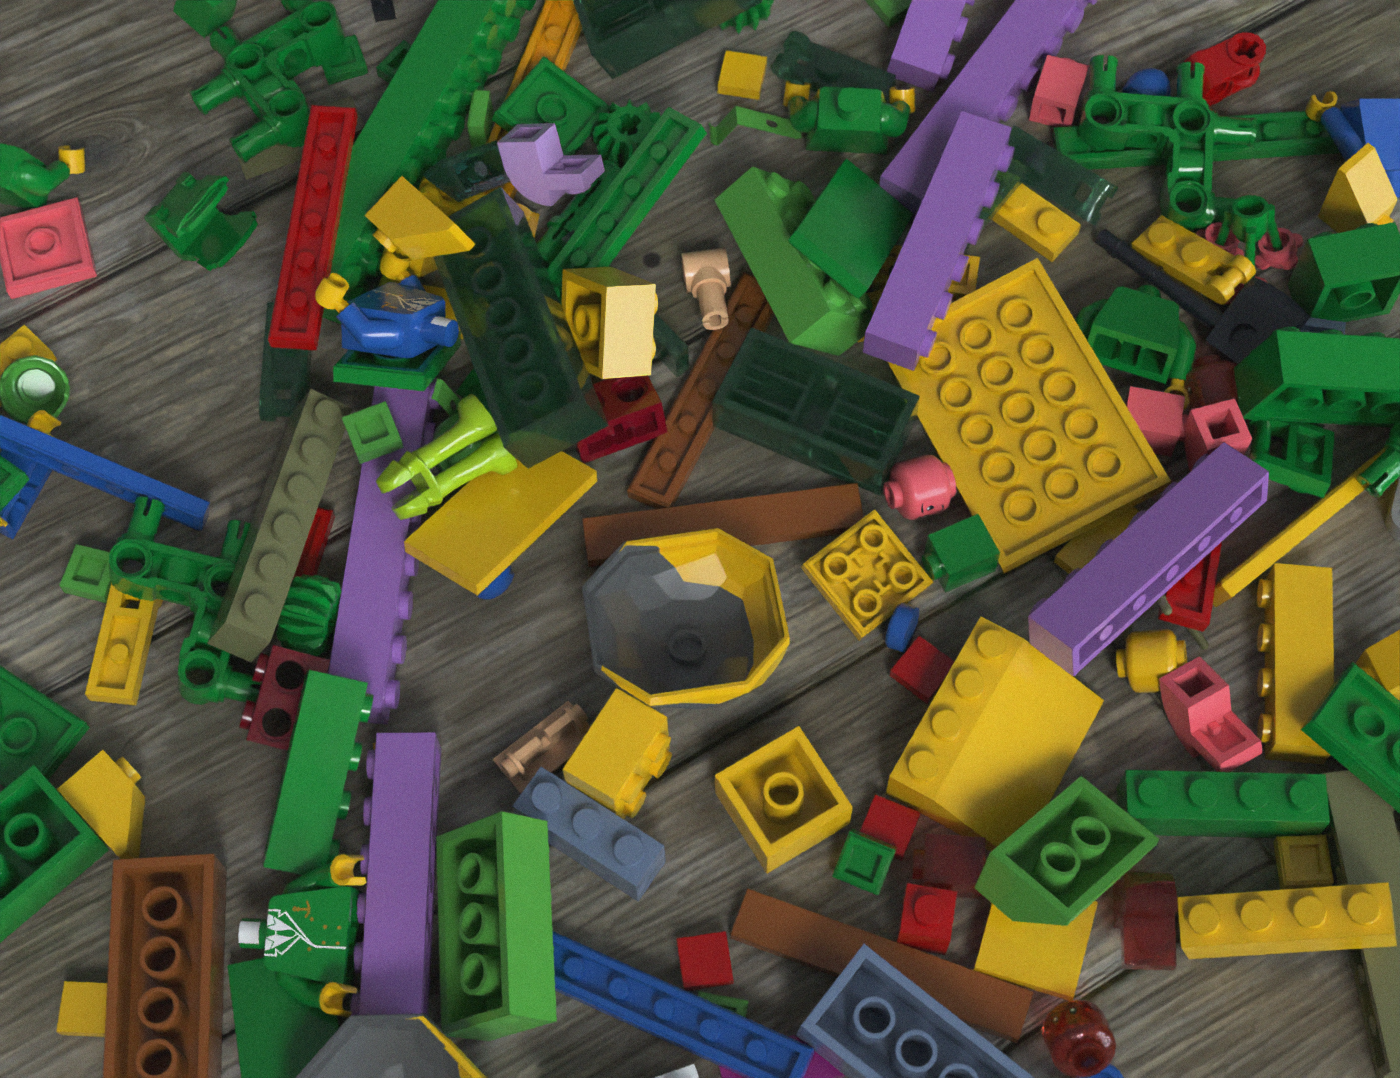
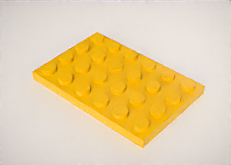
(1029, 418)

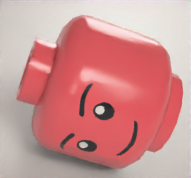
(920, 487)

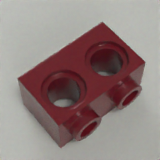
(632, 415)
(274, 696)

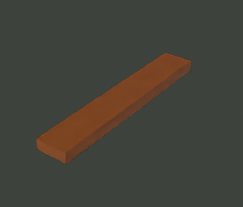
(691, 416)
(749, 519)
(831, 945)

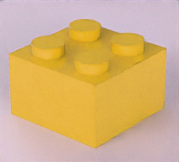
(611, 320)
(620, 755)
(783, 799)

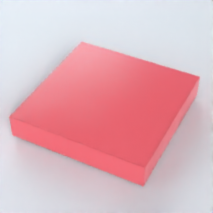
(45, 248)

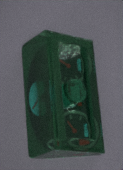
(469, 172)

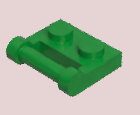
(1304, 454)

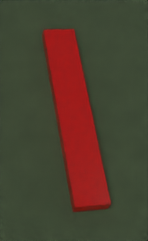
(313, 227)

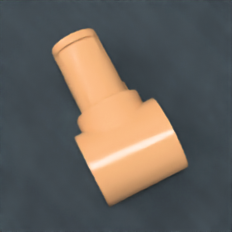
(707, 277)

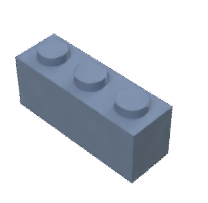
(592, 834)

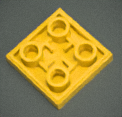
(866, 574)
(1034, 953)

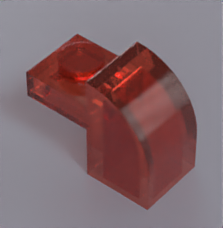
(1146, 917)

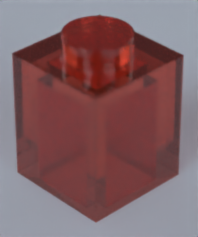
(950, 863)

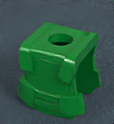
(195, 227)

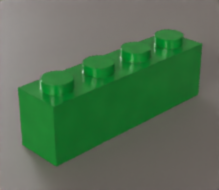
(315, 773)
(1225, 803)

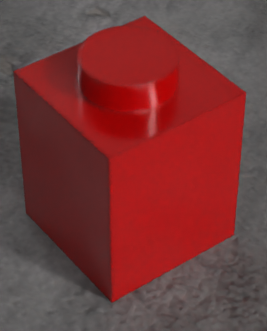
(927, 918)

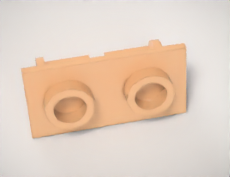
(544, 746)

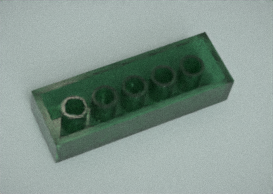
(518, 333)

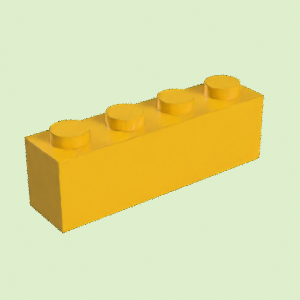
(1297, 658)
(1287, 921)

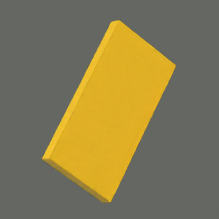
(498, 519)

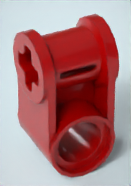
(1230, 65)

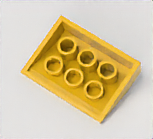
(994, 737)

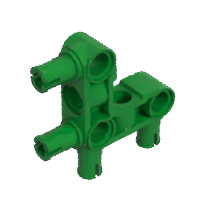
(262, 72)
(1155, 124)
(188, 581)

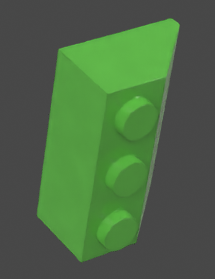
(1063, 857)

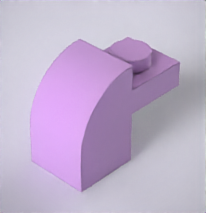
(539, 168)

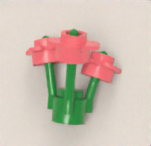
(1251, 221)

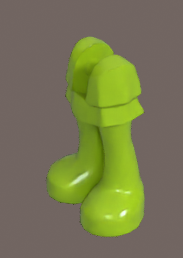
(430, 490)

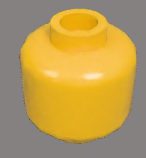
(1149, 657)

